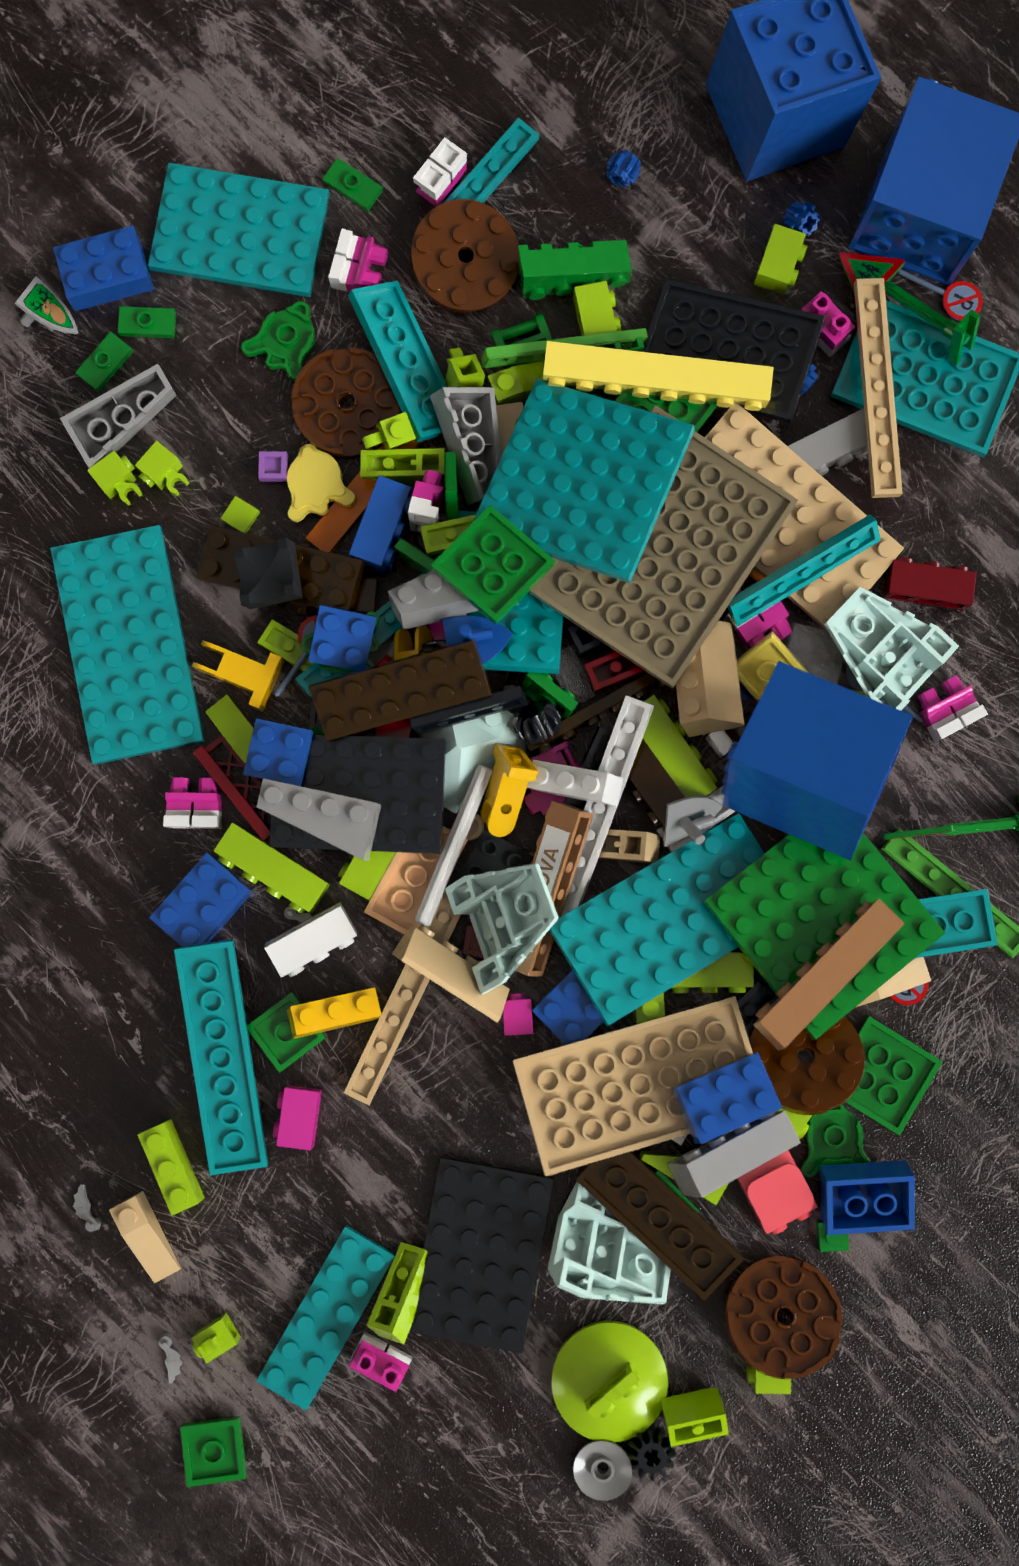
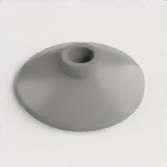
(599, 1483)

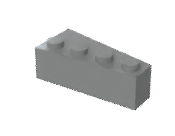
(118, 414)
(472, 432)
(427, 601)
(329, 816)
(733, 1154)

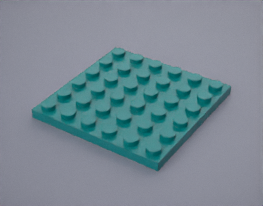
(587, 477)

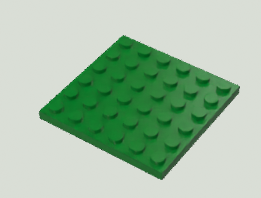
(797, 901)

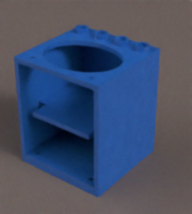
(790, 81)
(937, 181)
(814, 759)

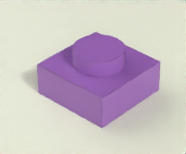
(273, 466)

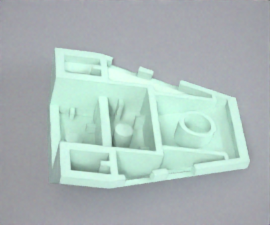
(887, 647)
(470, 746)
(508, 915)
(601, 1257)

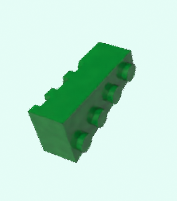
(562, 269)

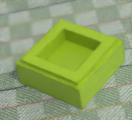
(240, 515)

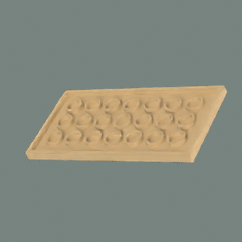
(813, 520)
(618, 1086)

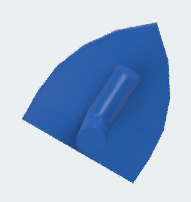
(488, 636)

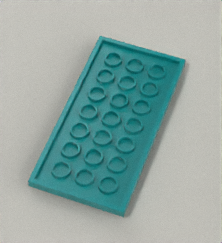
(127, 645)
(655, 923)

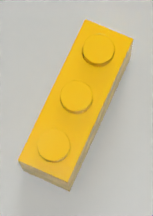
(334, 1013)

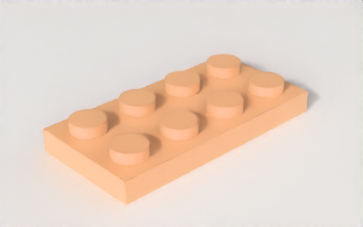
(404, 887)

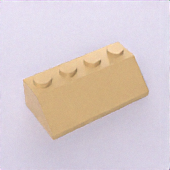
(710, 686)
(449, 970)

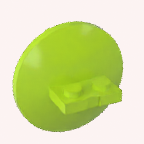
(609, 1381)

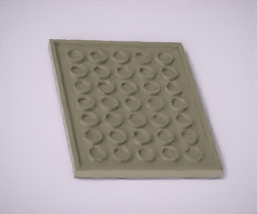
(690, 570)

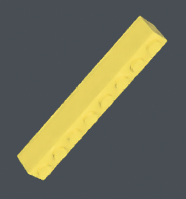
(657, 375)

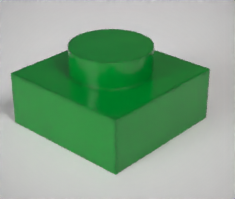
(831, 1243)

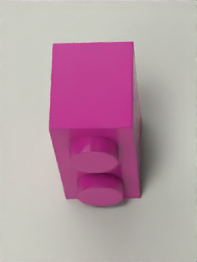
(298, 1117)

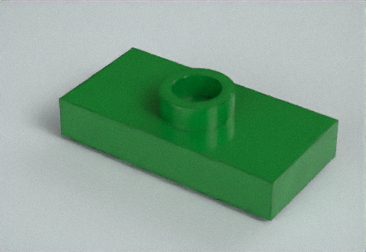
(352, 185)
(146, 322)
(104, 362)

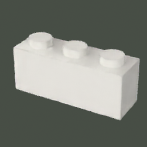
(576, 783)
(311, 940)

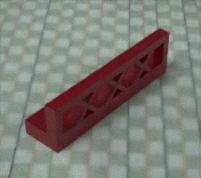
(230, 788)

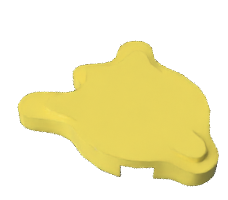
(314, 483)

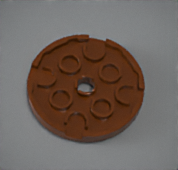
(458, 227)
(320, 389)
(819, 1084)
(814, 1311)

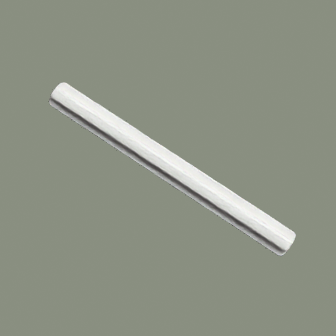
(453, 845)

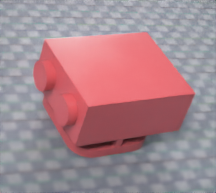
(777, 1193)

